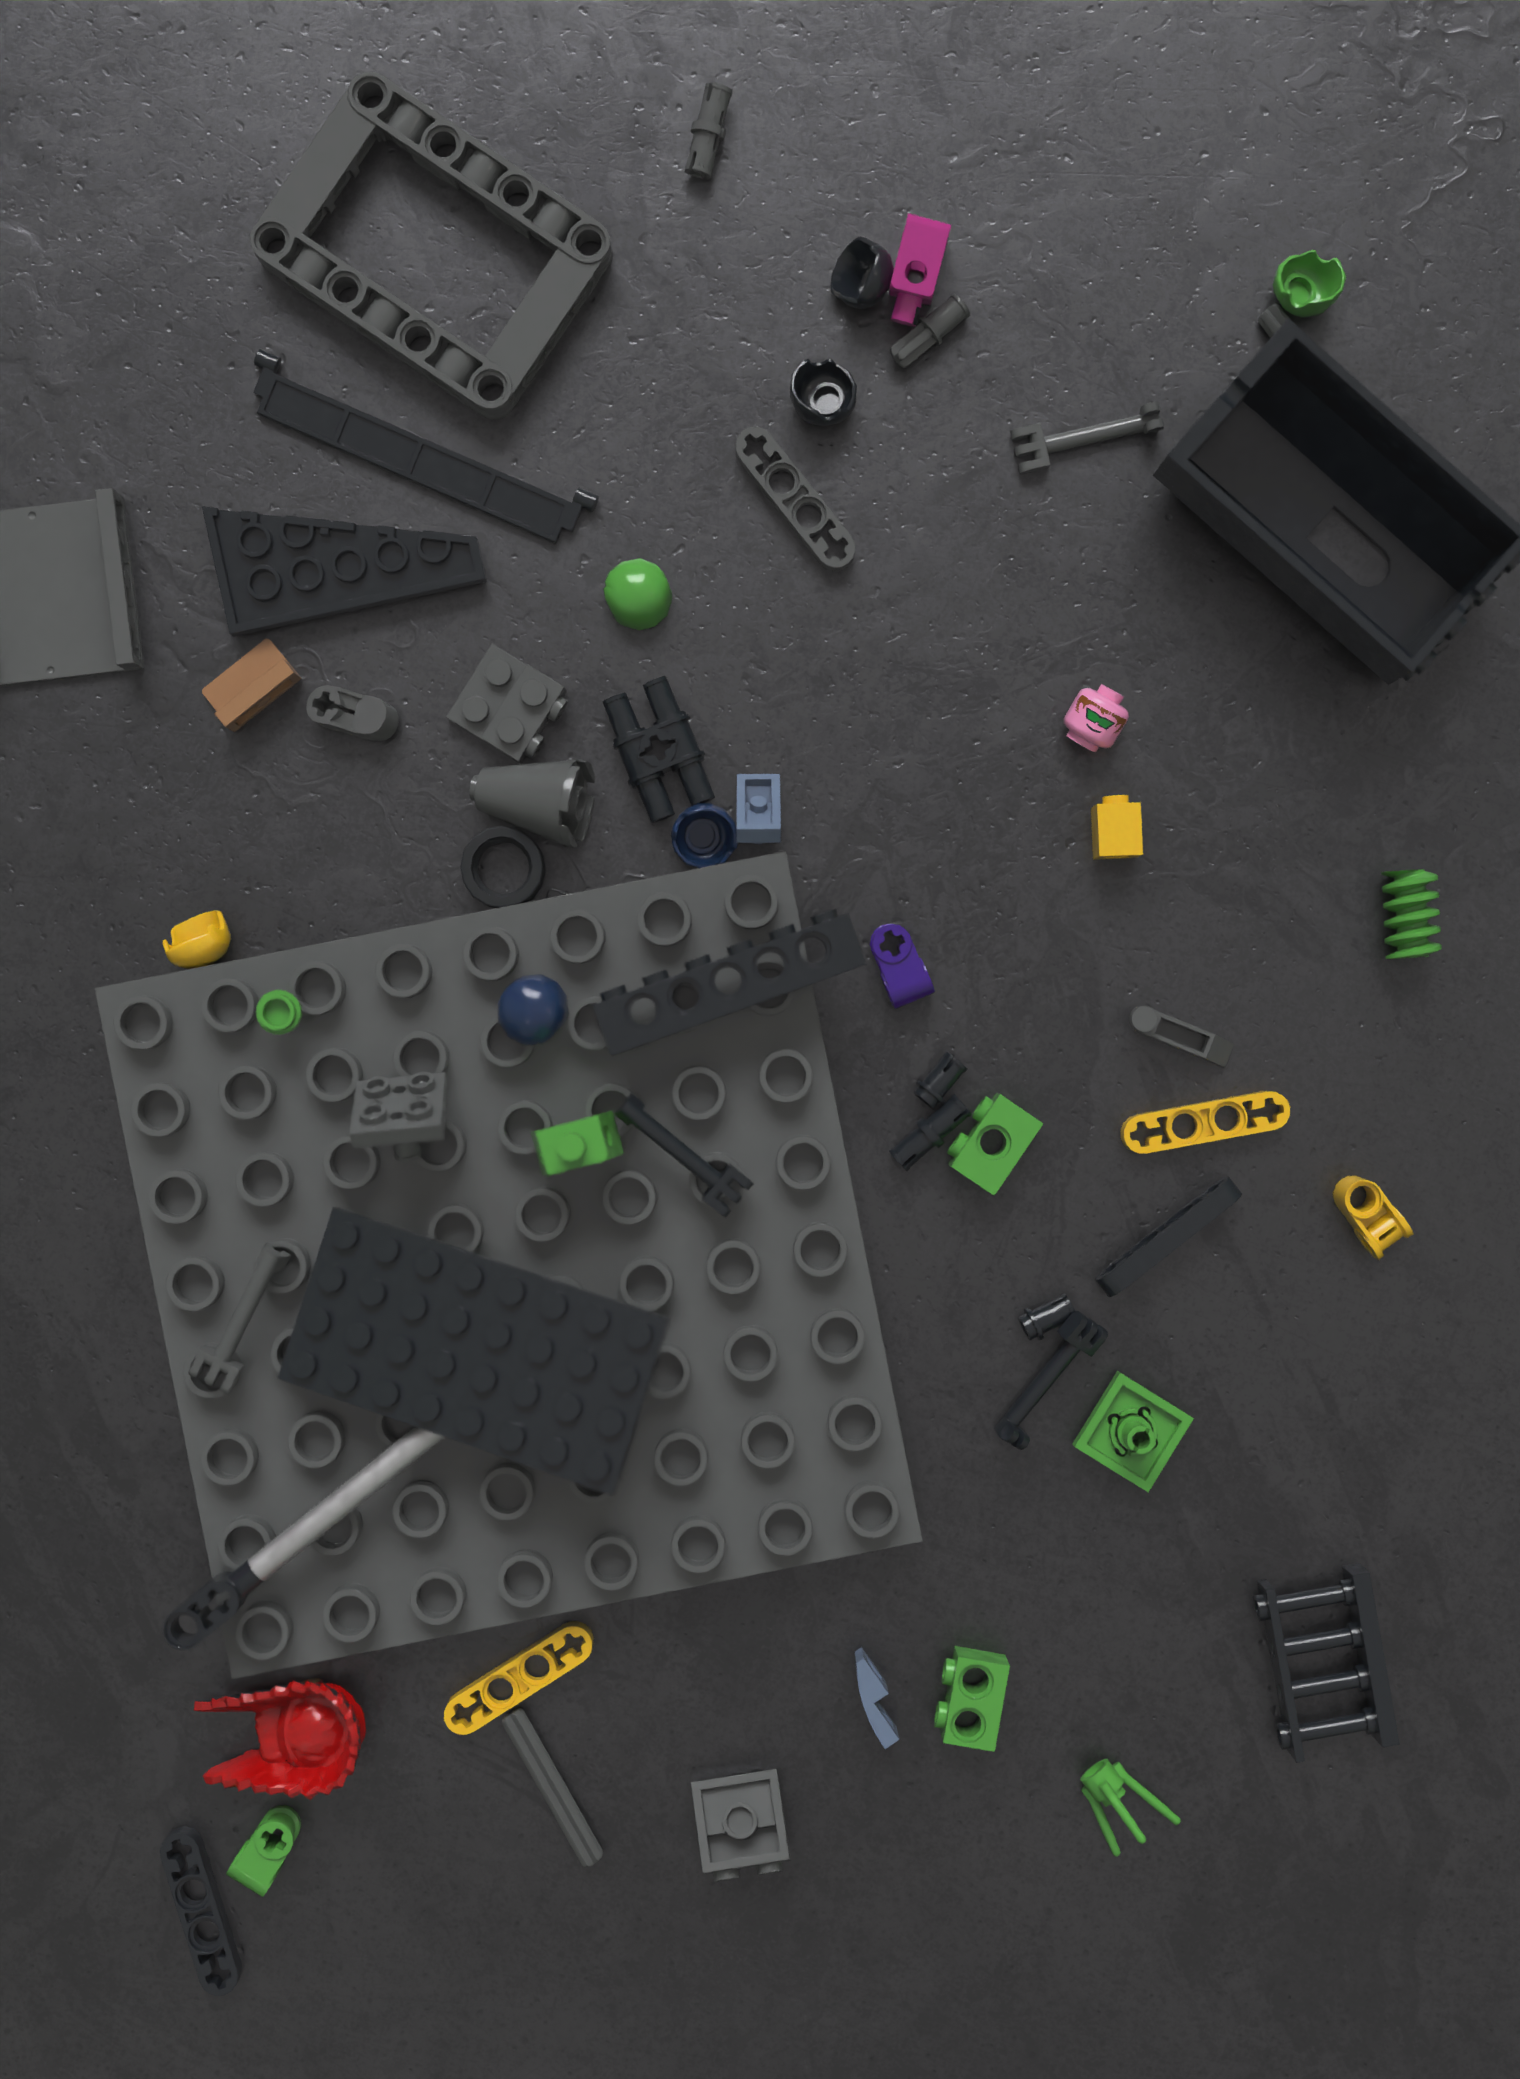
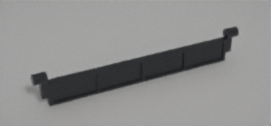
(415, 456)

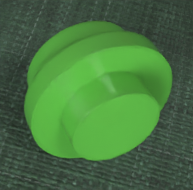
(278, 1012)

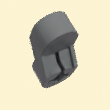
(333, 707)

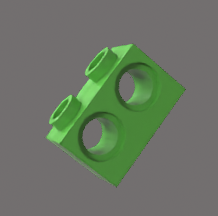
(983, 1698)

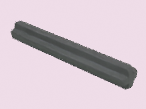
(552, 1787)

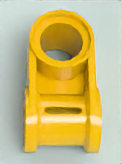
(1376, 1220)

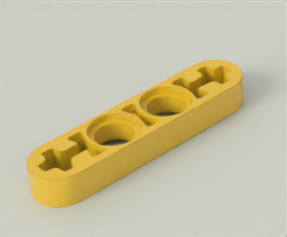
(1205, 1125)
(521, 1681)

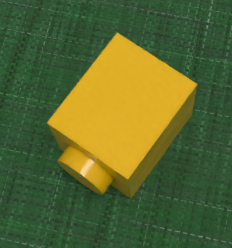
(1116, 828)

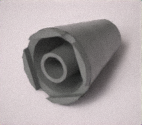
(539, 797)

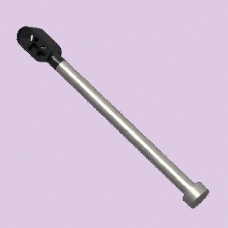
(292, 1541)

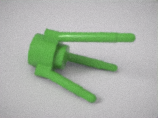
(1104, 1784)

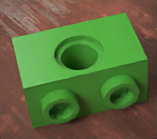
(1017, 1131)

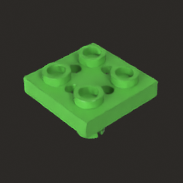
(1143, 1456)

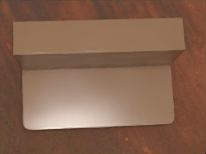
(250, 685)

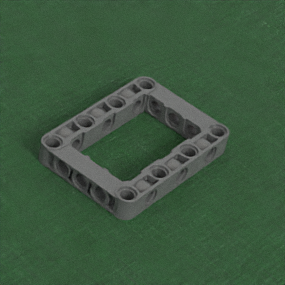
(481, 172)

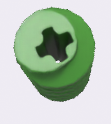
(1411, 913)

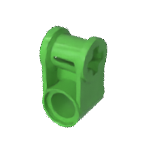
(265, 1852)

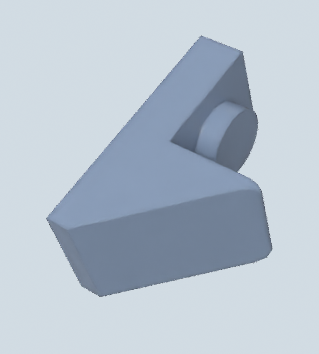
(758, 808)

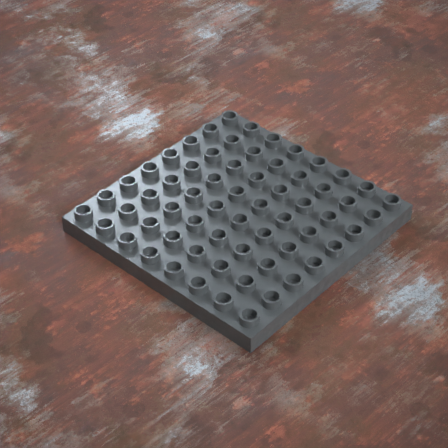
(773, 1388)

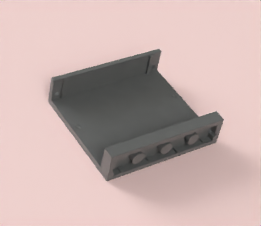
(67, 591)

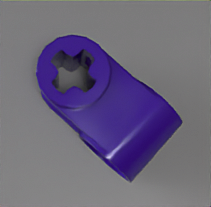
(901, 973)

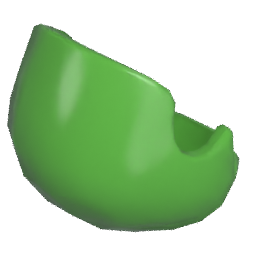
(1308, 284)
(638, 594)

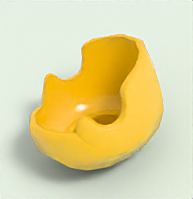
(198, 941)

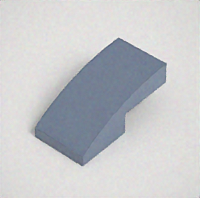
(872, 1689)

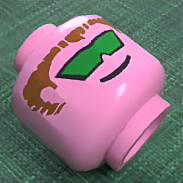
(1096, 718)

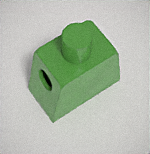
(577, 1143)

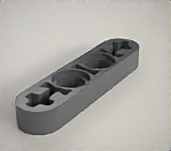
(790, 502)

